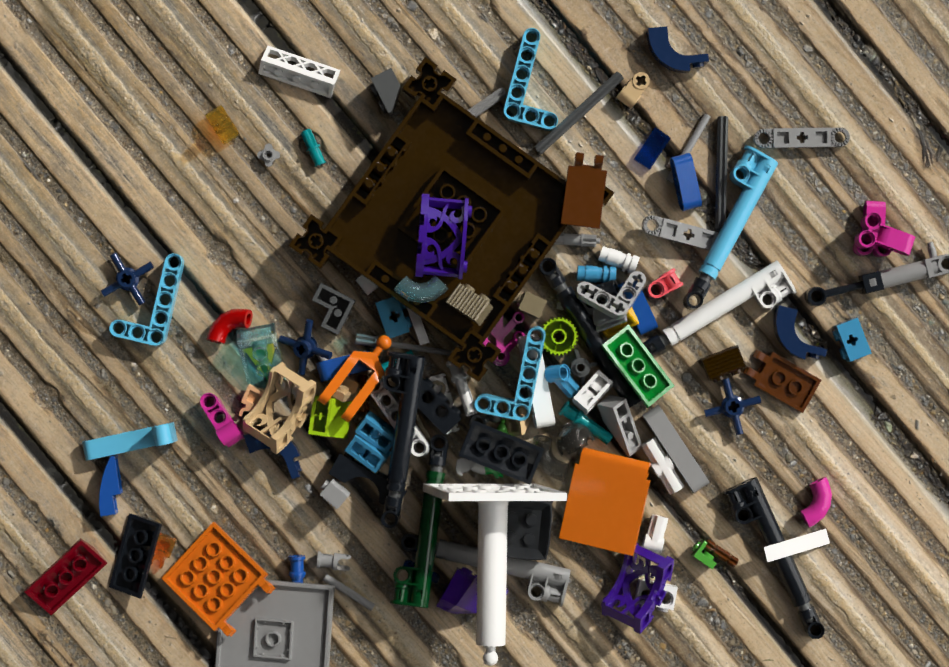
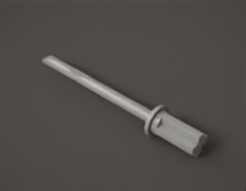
(368, 340)

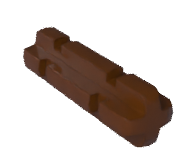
(362, 380)
(721, 553)

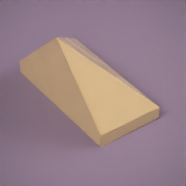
(517, 427)

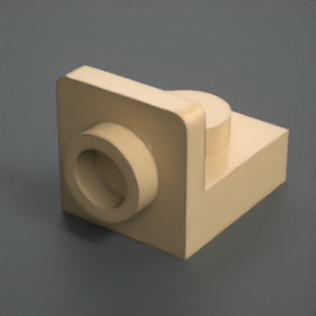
(347, 390)

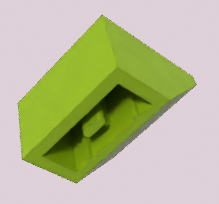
(327, 419)

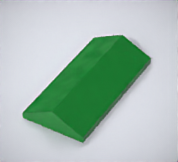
(637, 365)

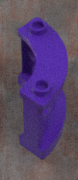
(423, 256)
(643, 614)

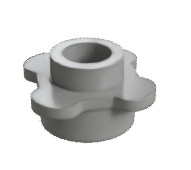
(263, 155)

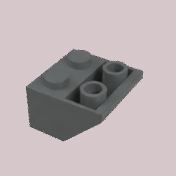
(388, 89)

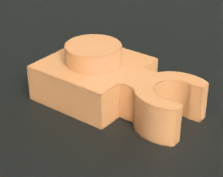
(251, 398)

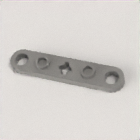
(788, 137)
(674, 231)

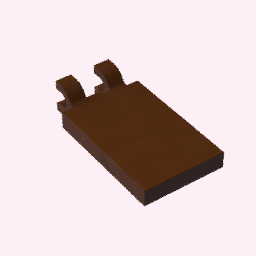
(584, 193)
(783, 380)

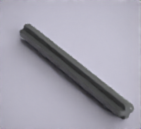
(578, 113)
(721, 171)

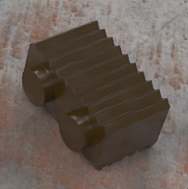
(722, 363)

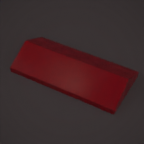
(66, 576)

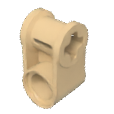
(631, 91)

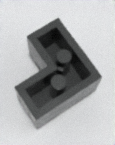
(338, 305)

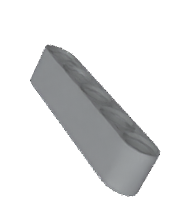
(675, 449)

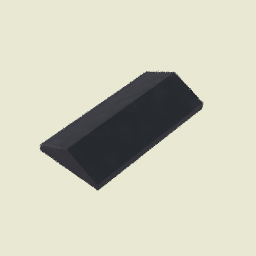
(501, 452)
(135, 555)

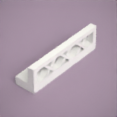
(297, 74)

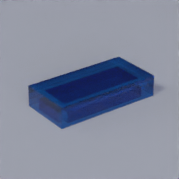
(652, 148)

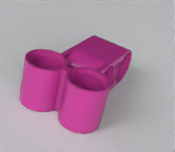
(880, 208)
(884, 236)
(227, 431)

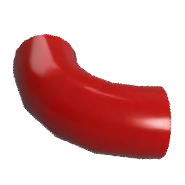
(227, 322)

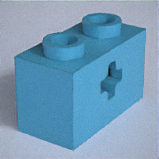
(391, 327)
(859, 347)
(376, 431)

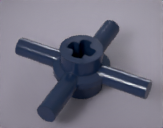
(135, 274)
(305, 347)
(737, 410)

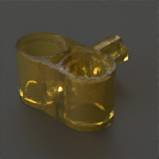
(222, 124)

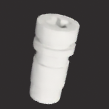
(618, 259)

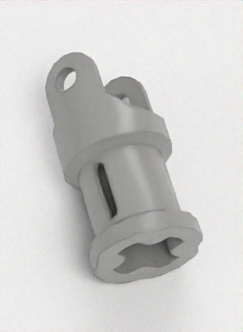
(331, 561)

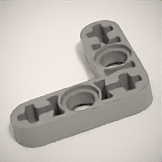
(618, 301)

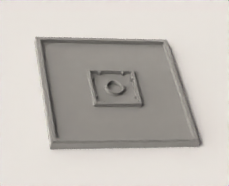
(280, 628)

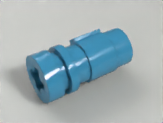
(595, 273)

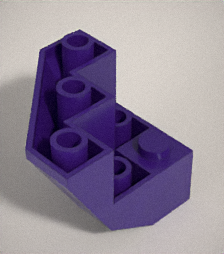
(460, 593)

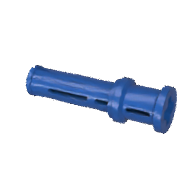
(297, 568)

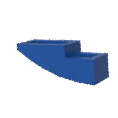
(110, 487)

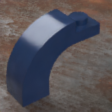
(667, 56)
(785, 333)
(289, 453)

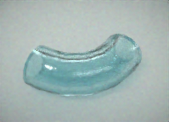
(421, 292)

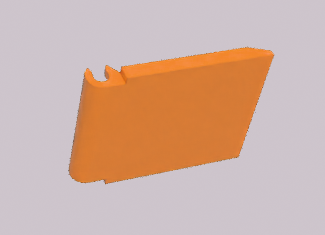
(606, 501)

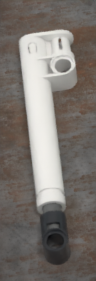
(766, 281)

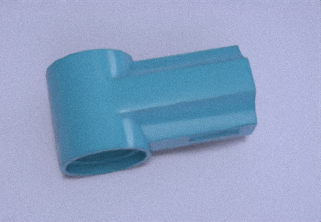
(561, 377)

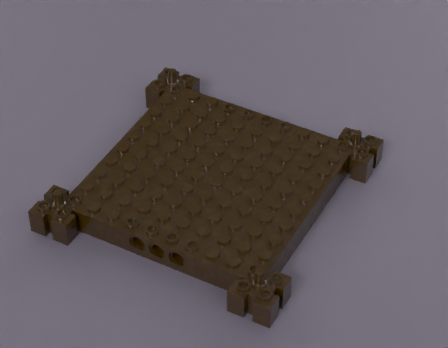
(457, 157)

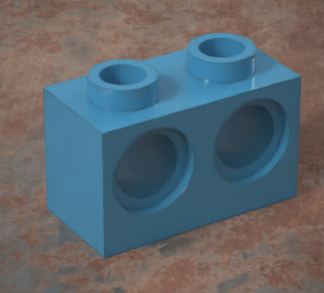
(367, 453)

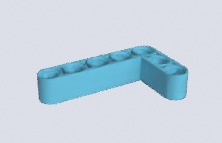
(517, 83)
(167, 310)
(523, 381)
(130, 441)

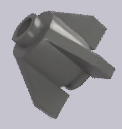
(573, 366)

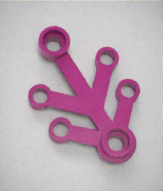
(500, 332)

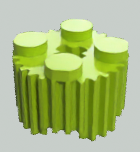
(564, 345)

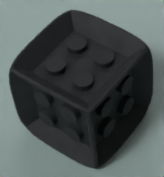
(529, 529)

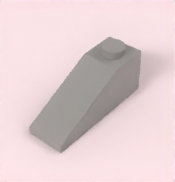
(620, 422)

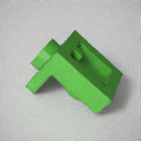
(705, 557)

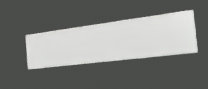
(796, 545)

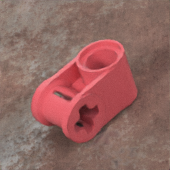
(666, 282)

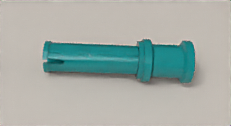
(578, 416)

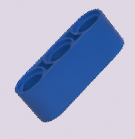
(685, 182)
(642, 311)
(329, 368)

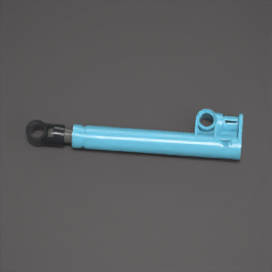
(757, 173)

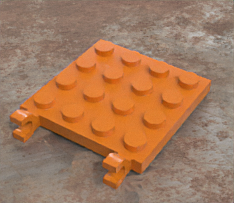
(216, 577)

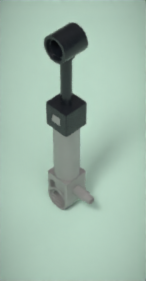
(887, 278)

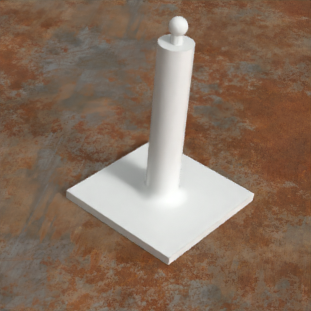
(492, 549)

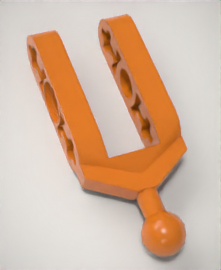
(370, 360)

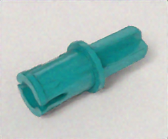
(313, 147)

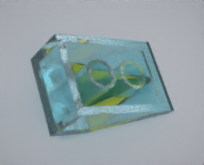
(259, 352)

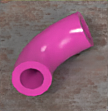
(820, 503)

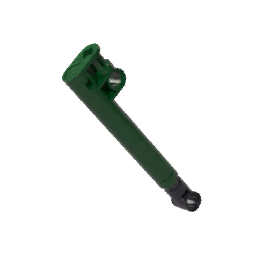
(417, 586)

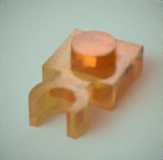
(163, 548)

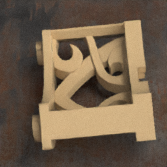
(264, 408)

